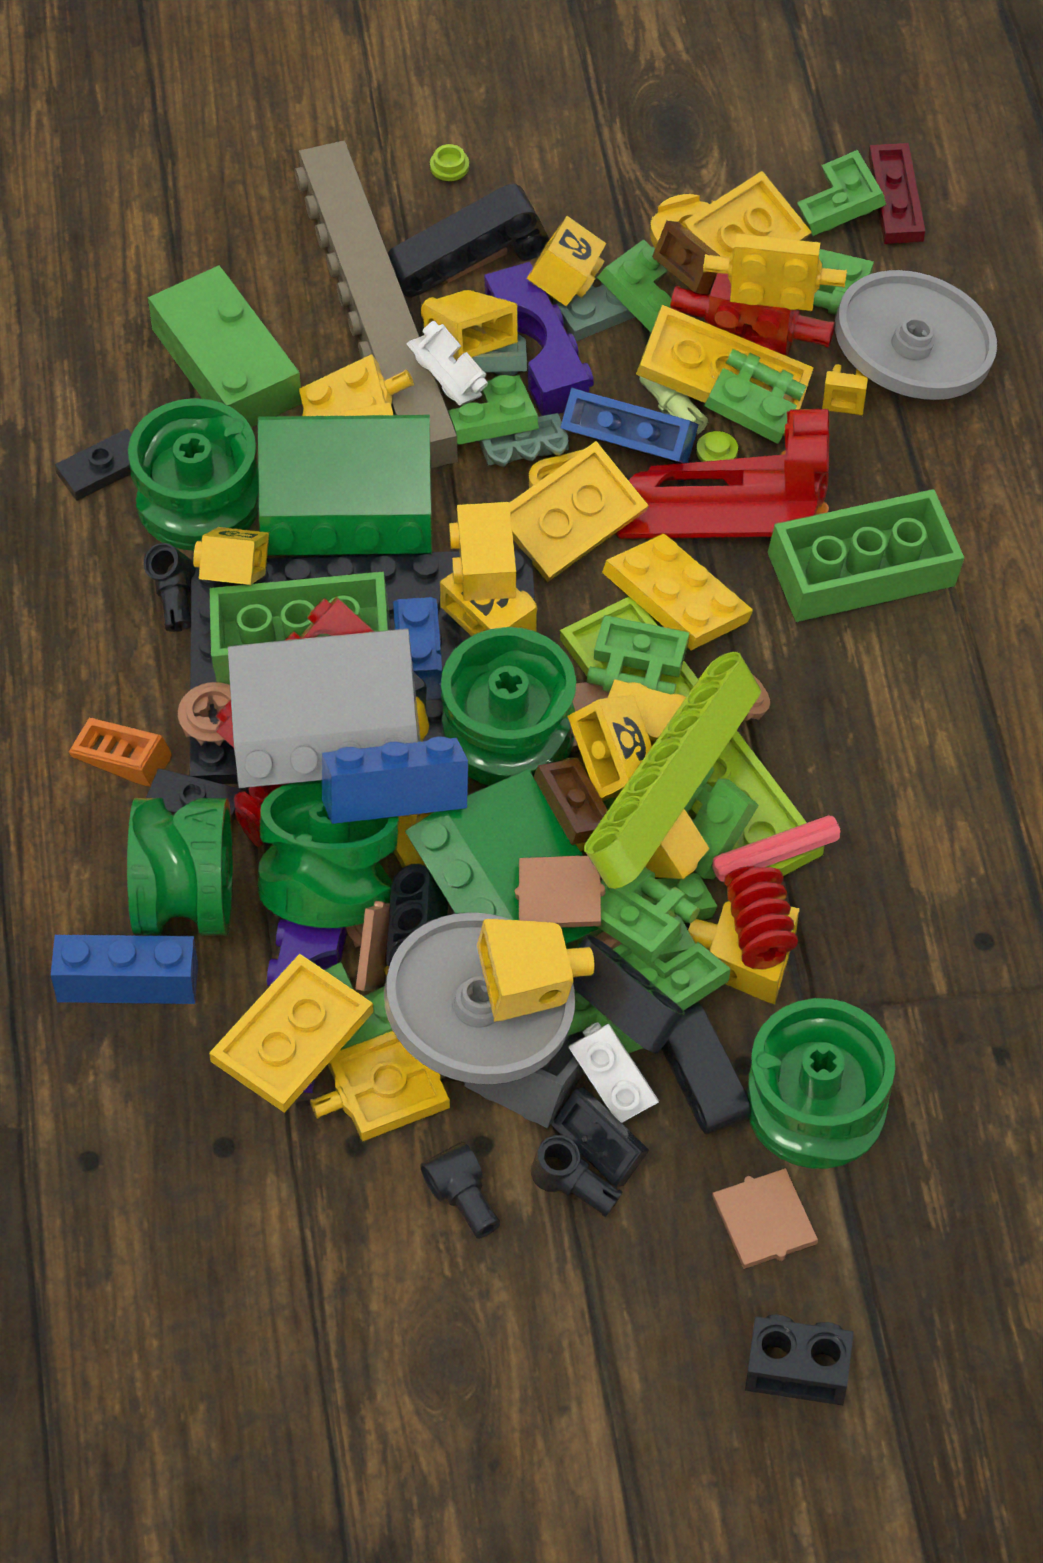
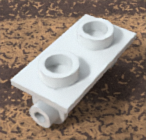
(459, 379)
(613, 1072)

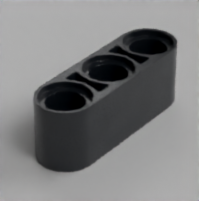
(413, 903)
(628, 997)
(705, 1073)

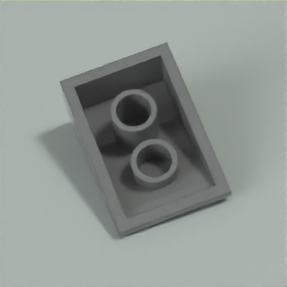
(542, 1093)

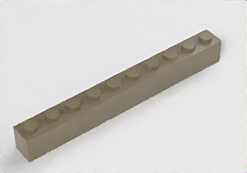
(370, 286)

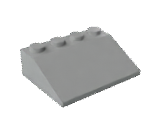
(318, 697)

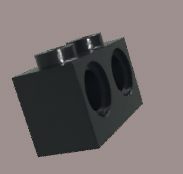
(797, 1372)

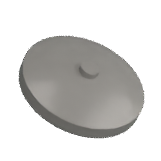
(915, 334)
(445, 1015)

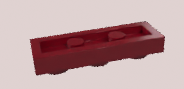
(894, 173)

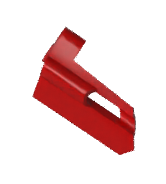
(758, 493)

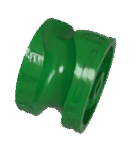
(194, 471)
(508, 702)
(180, 865)
(321, 869)
(820, 1083)

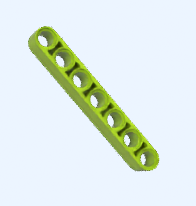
(672, 770)

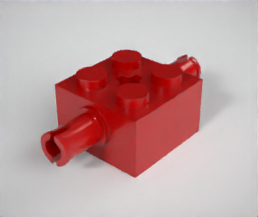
(760, 324)

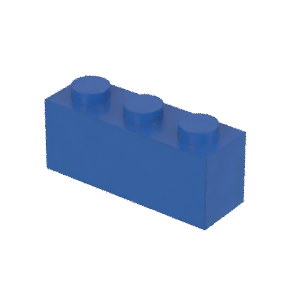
(629, 426)
(394, 780)
(124, 969)

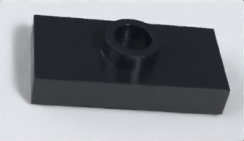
(96, 466)
(181, 789)
(600, 1137)

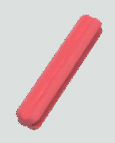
(778, 847)

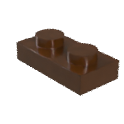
(684, 256)
(571, 798)

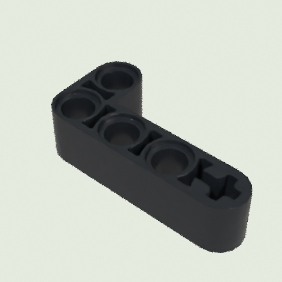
(468, 238)

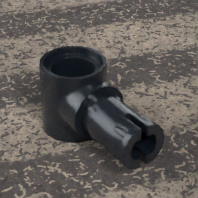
(171, 585)
(576, 1176)
(457, 1178)

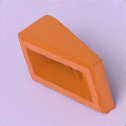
(149, 753)

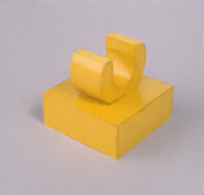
(845, 391)

